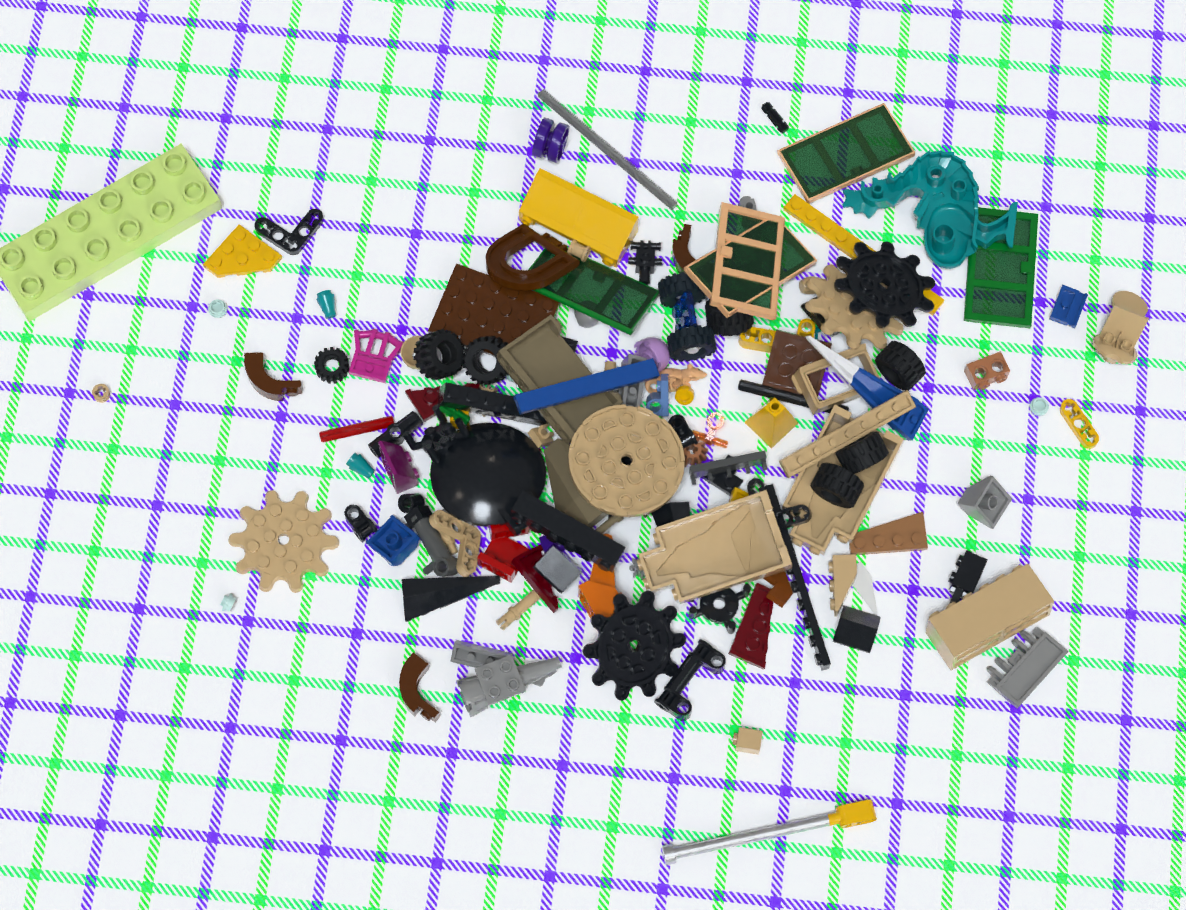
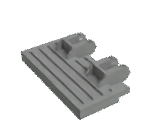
(1028, 668)

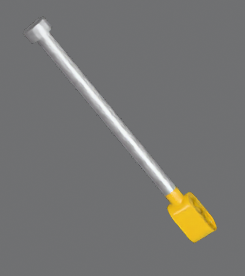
(845, 815)

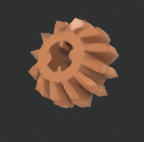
(699, 453)

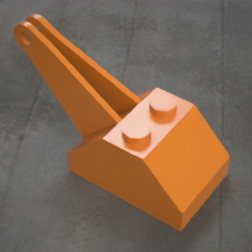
(598, 591)

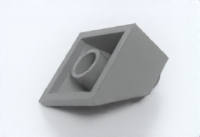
(985, 501)

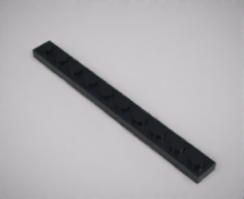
(798, 586)

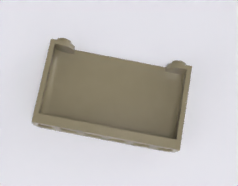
(545, 359)

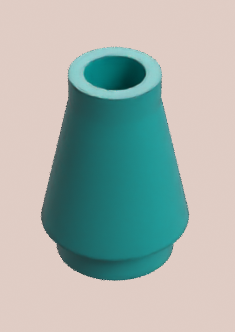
(327, 303)
(360, 465)

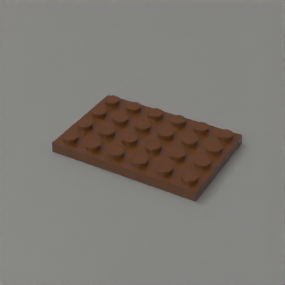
(480, 307)

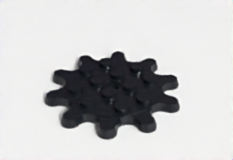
(899, 274)
(653, 649)

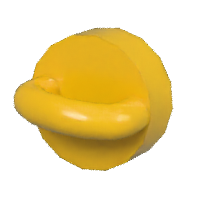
(684, 395)

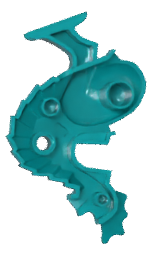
(945, 210)

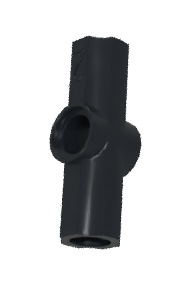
(409, 423)

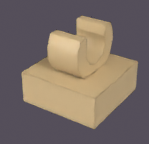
(541, 436)

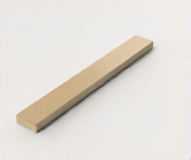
(847, 434)

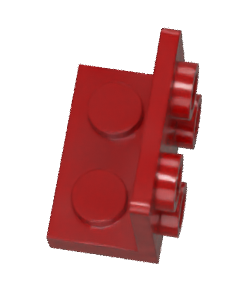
(499, 557)

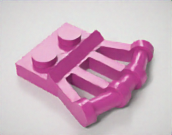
(371, 365)

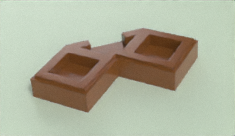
(781, 591)

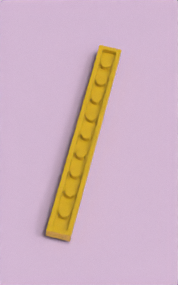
(837, 235)

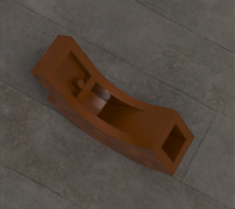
(680, 252)
(264, 384)
(410, 676)

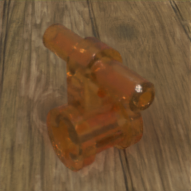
(709, 438)

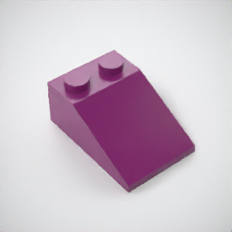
(398, 467)

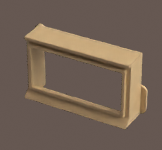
(804, 385)

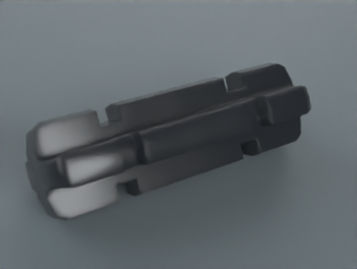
(775, 117)

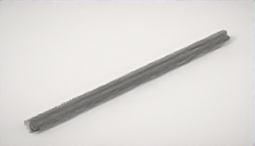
(610, 152)

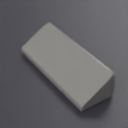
(475, 655)

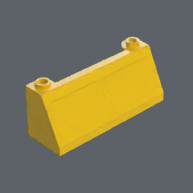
(579, 216)

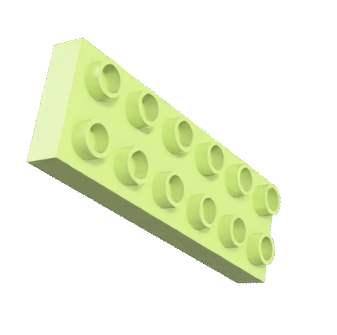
(106, 232)

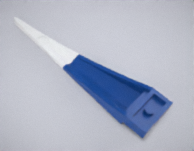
(874, 390)

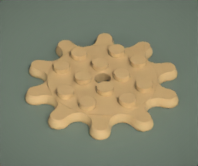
(837, 316)
(286, 561)

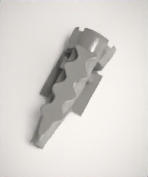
(502, 681)

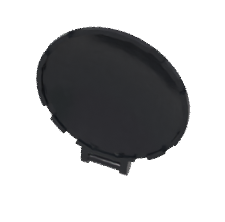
(487, 474)

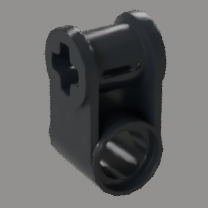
(362, 525)

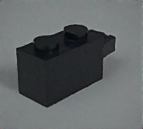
(967, 575)

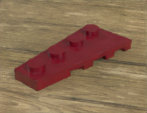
(753, 631)

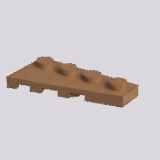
(892, 537)

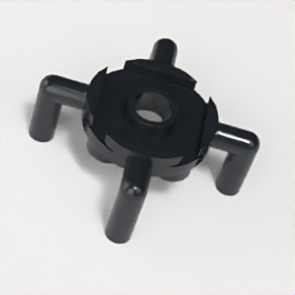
(438, 438)
(723, 615)

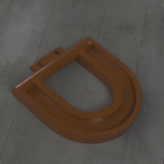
(527, 279)

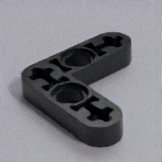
(293, 237)
(795, 509)

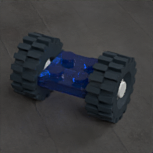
(689, 339)

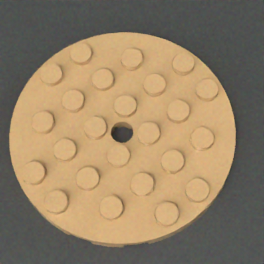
(618, 487)

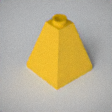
(771, 422)

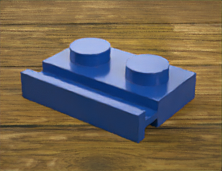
(1068, 306)

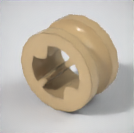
(106, 395)

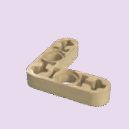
(467, 535)

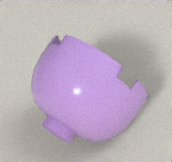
(653, 348)

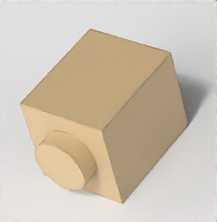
(747, 740)

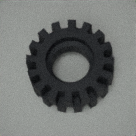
(331, 375)

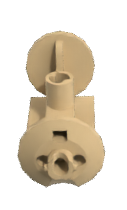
(1122, 328)

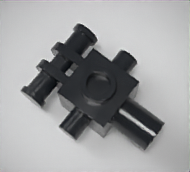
(645, 259)

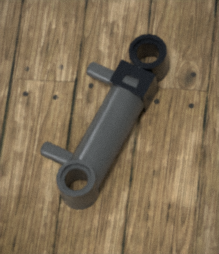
(418, 518)

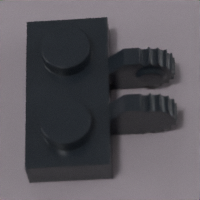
(724, 483)

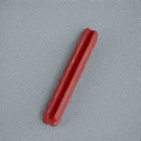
(356, 429)

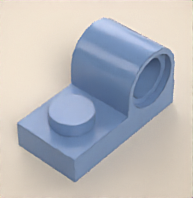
(660, 396)

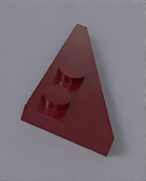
(425, 399)
(524, 565)

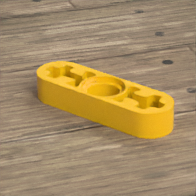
(1077, 431)

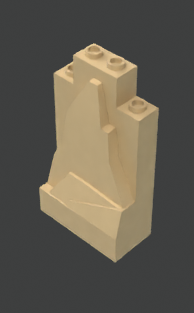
(826, 517)
(716, 549)

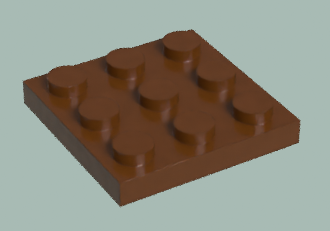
(787, 356)

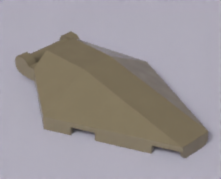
(565, 494)

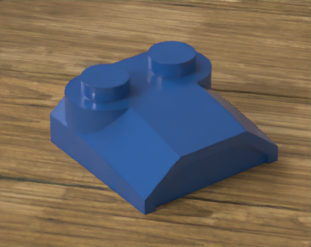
(394, 541)

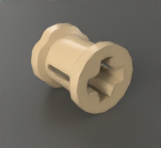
(579, 250)

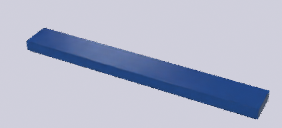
(586, 386)

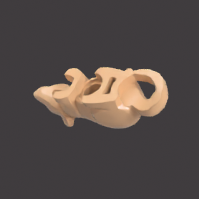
(677, 377)

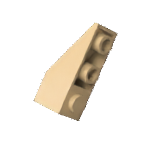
(843, 576)

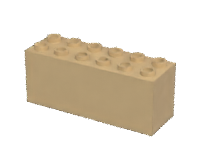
(989, 616)

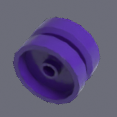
(550, 140)

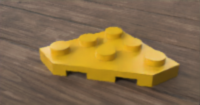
(242, 255)

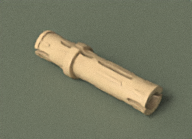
(514, 613)

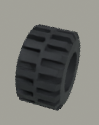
(730, 326)
(427, 356)
(473, 364)
(900, 365)
(863, 453)
(837, 485)

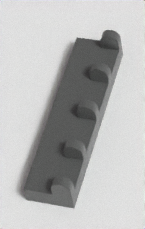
(727, 465)

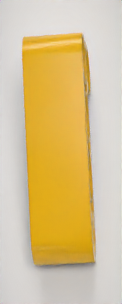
(762, 333)

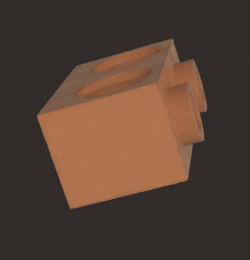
(984, 367)

